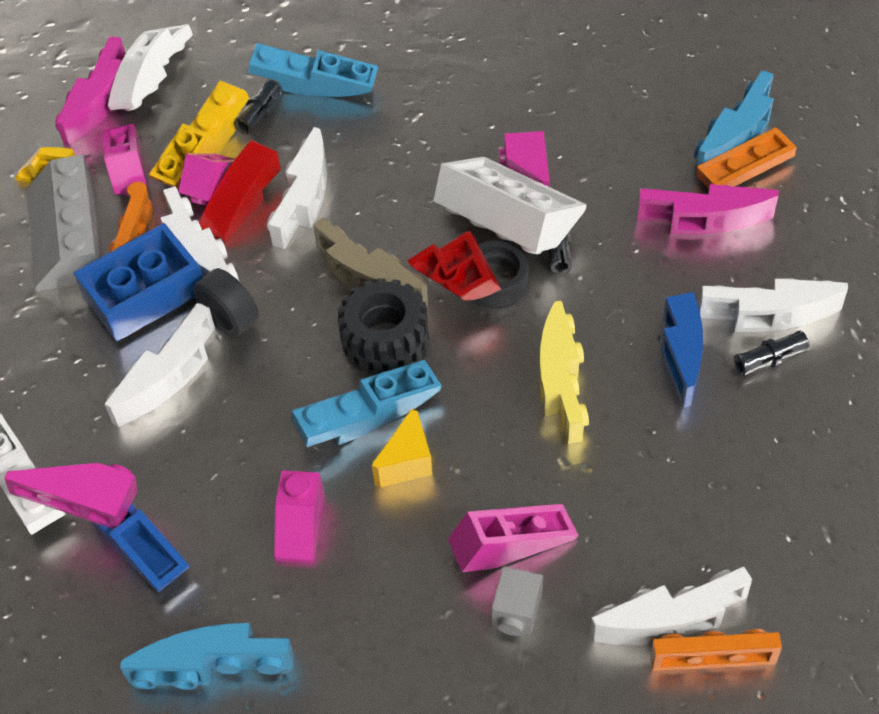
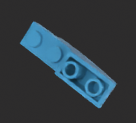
(320, 76)
(741, 123)
(372, 406)
(191, 656)

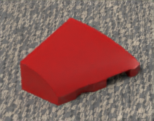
(458, 268)

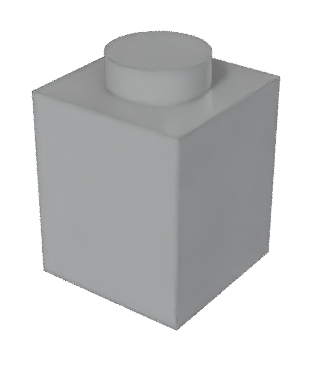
(517, 601)

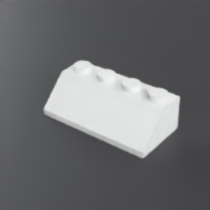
(507, 203)

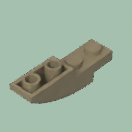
(355, 265)

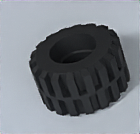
(381, 304)

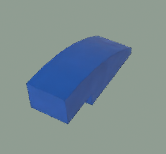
(683, 343)
(145, 549)

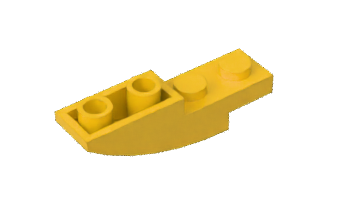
(206, 134)

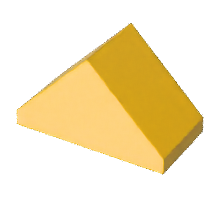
(404, 455)

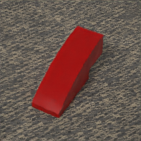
(240, 190)

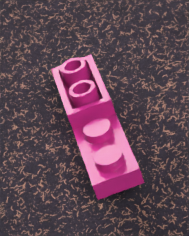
(89, 98)
(719, 211)

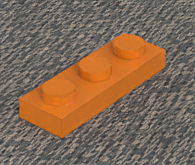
(747, 159)
(715, 650)

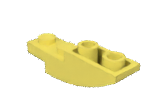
(560, 371)

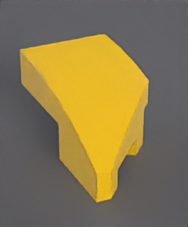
(39, 160)

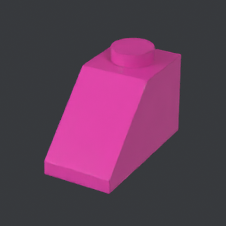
(526, 155)
(202, 175)
(298, 516)

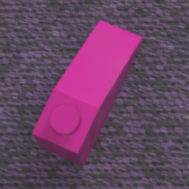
(123, 157)
(83, 490)
(506, 535)

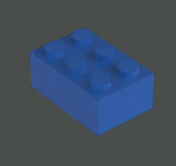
(139, 281)

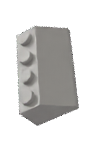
(62, 222)

